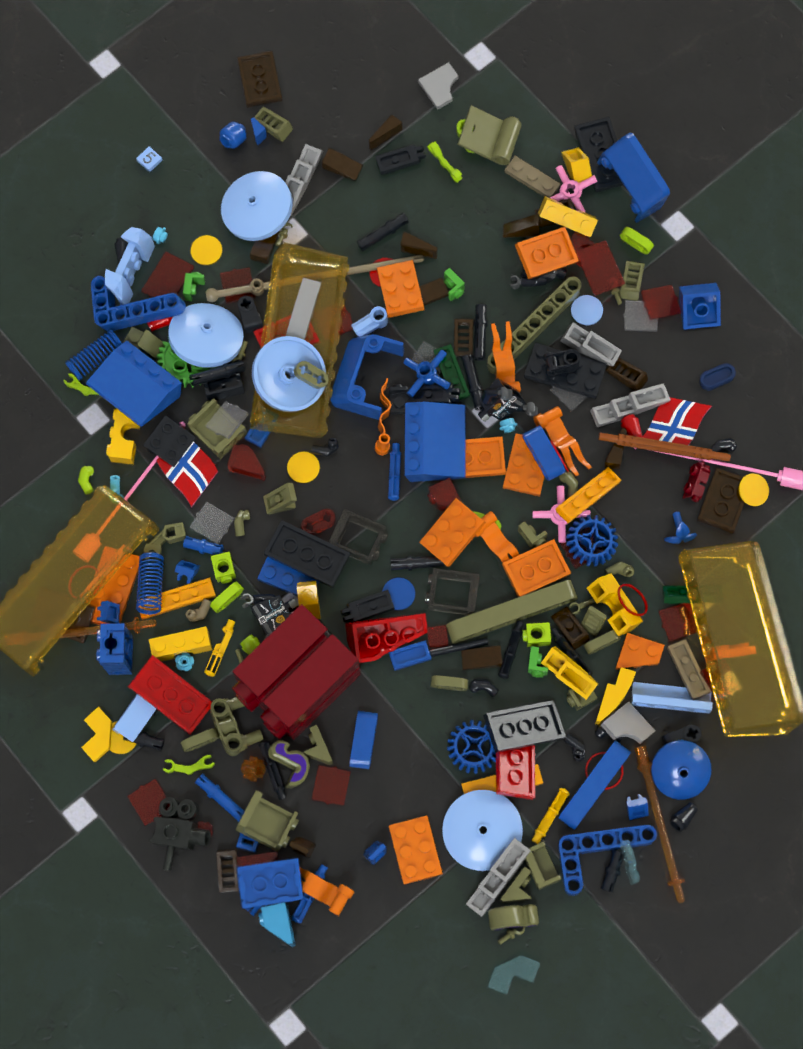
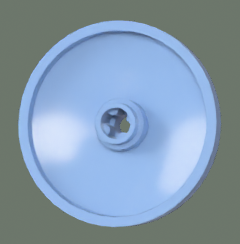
(256, 206)
(205, 335)
(269, 375)
(463, 823)

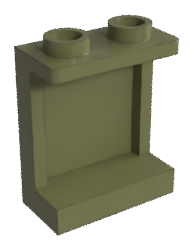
(216, 443)
(267, 823)

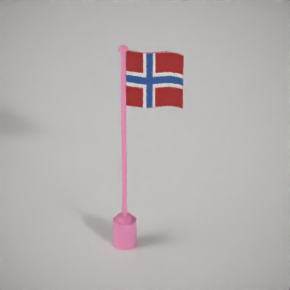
(678, 424)
(189, 475)

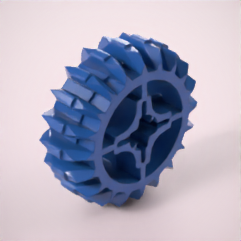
(584, 539)
(467, 752)

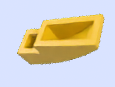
(569, 672)
(615, 694)

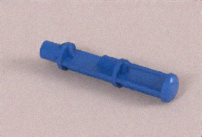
(394, 473)
(305, 903)

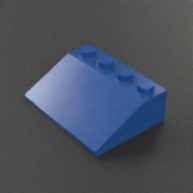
(135, 384)
(435, 441)

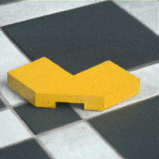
(99, 743)

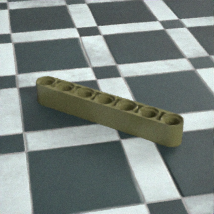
(541, 319)
(511, 611)

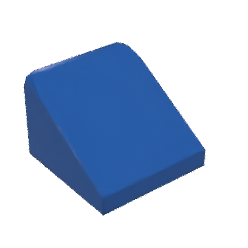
(259, 131)

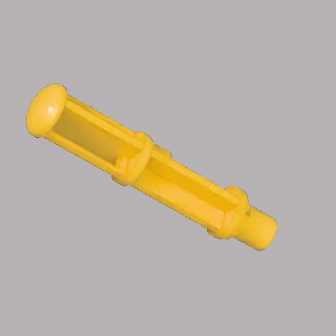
(221, 647)
(549, 817)

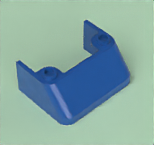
(637, 174)
(345, 392)

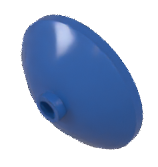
(673, 759)

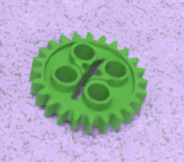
(170, 362)

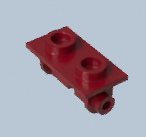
(698, 473)

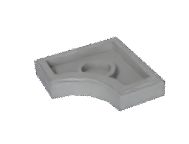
(438, 85)
(628, 723)

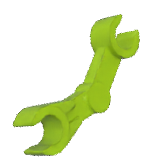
(435, 150)
(75, 384)
(189, 770)

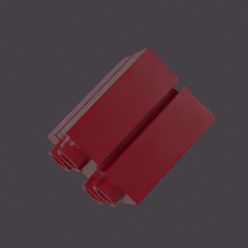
(295, 674)

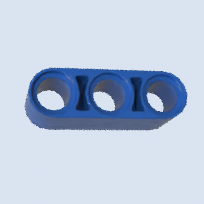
(544, 453)
(363, 740)

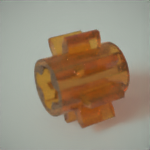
(253, 768)

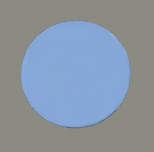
(586, 310)

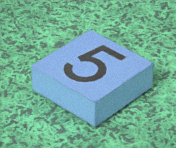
(149, 159)

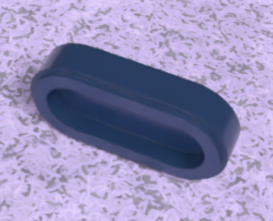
(717, 376)

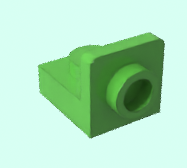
(453, 281)
(190, 284)
(534, 660)

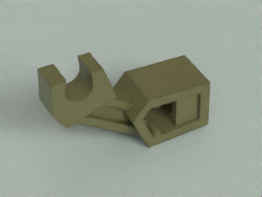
(156, 544)

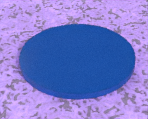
(401, 592)

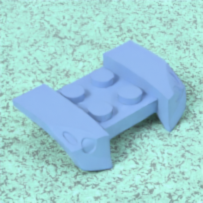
(139, 248)

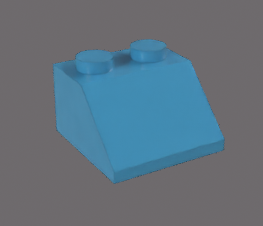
(278, 922)

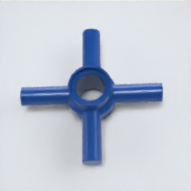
(422, 369)

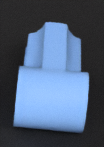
(369, 323)

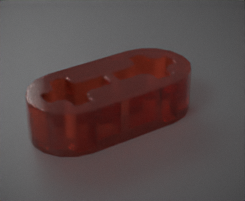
(320, 526)

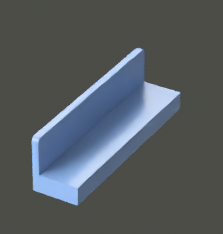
(668, 698)
(134, 718)

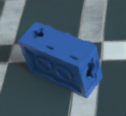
(115, 649)
(269, 883)

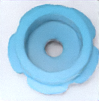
(160, 235)
(508, 425)
(179, 662)

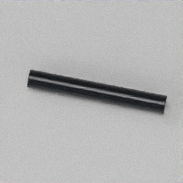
(459, 647)

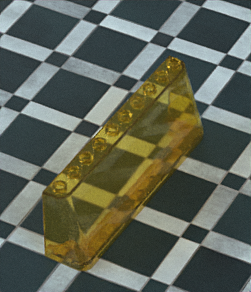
(288, 269)
(69, 576)
(742, 639)

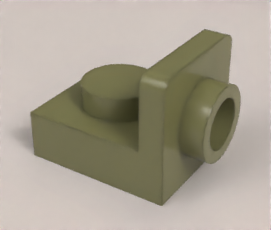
(529, 535)
(577, 701)

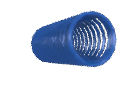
(114, 339)
(142, 602)

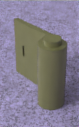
(491, 136)

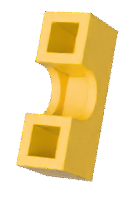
(567, 217)
(121, 449)
(605, 591)
(168, 646)

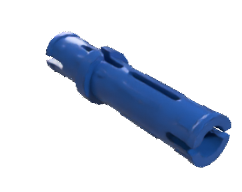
(214, 791)

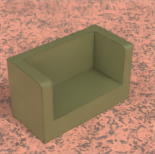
(541, 866)

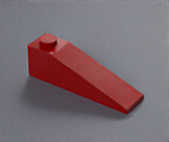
(377, 637)

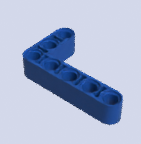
(131, 310)
(598, 846)

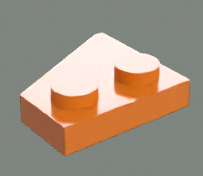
(639, 652)

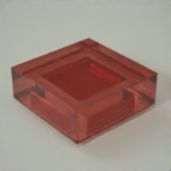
(437, 636)

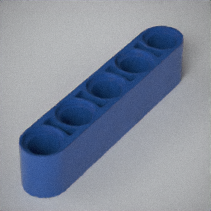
(594, 785)

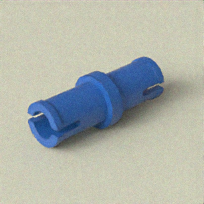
(202, 546)

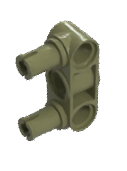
(228, 729)

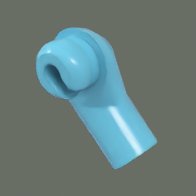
(115, 484)

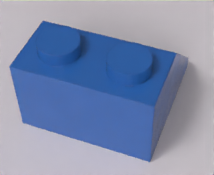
(700, 306)

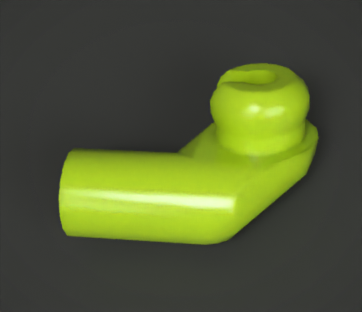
(85, 473)

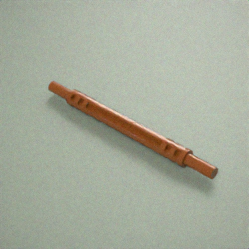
(663, 446)

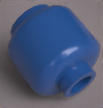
(232, 135)

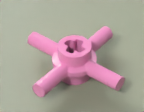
(577, 187)
(555, 517)

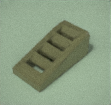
(281, 131)
(627, 291)
(593, 621)

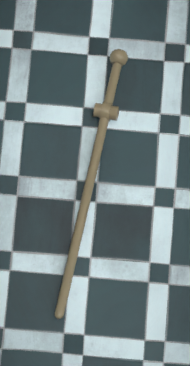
(258, 287)

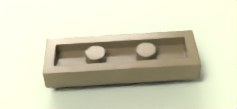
(532, 177)
(688, 669)

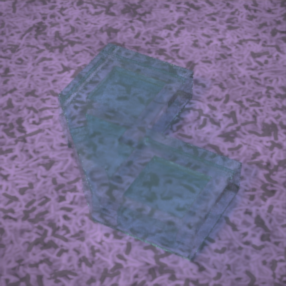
(630, 861)
(520, 967)

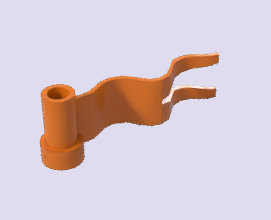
(503, 359)
(560, 437)
(382, 445)
(495, 539)
(325, 892)

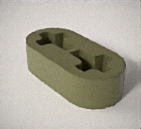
(313, 371)
(601, 642)
(449, 683)
(199, 740)

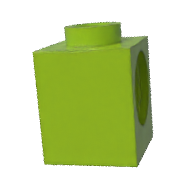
(221, 560)
(543, 628)

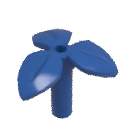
(681, 531)

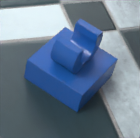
(186, 568)
(109, 612)
(637, 808)

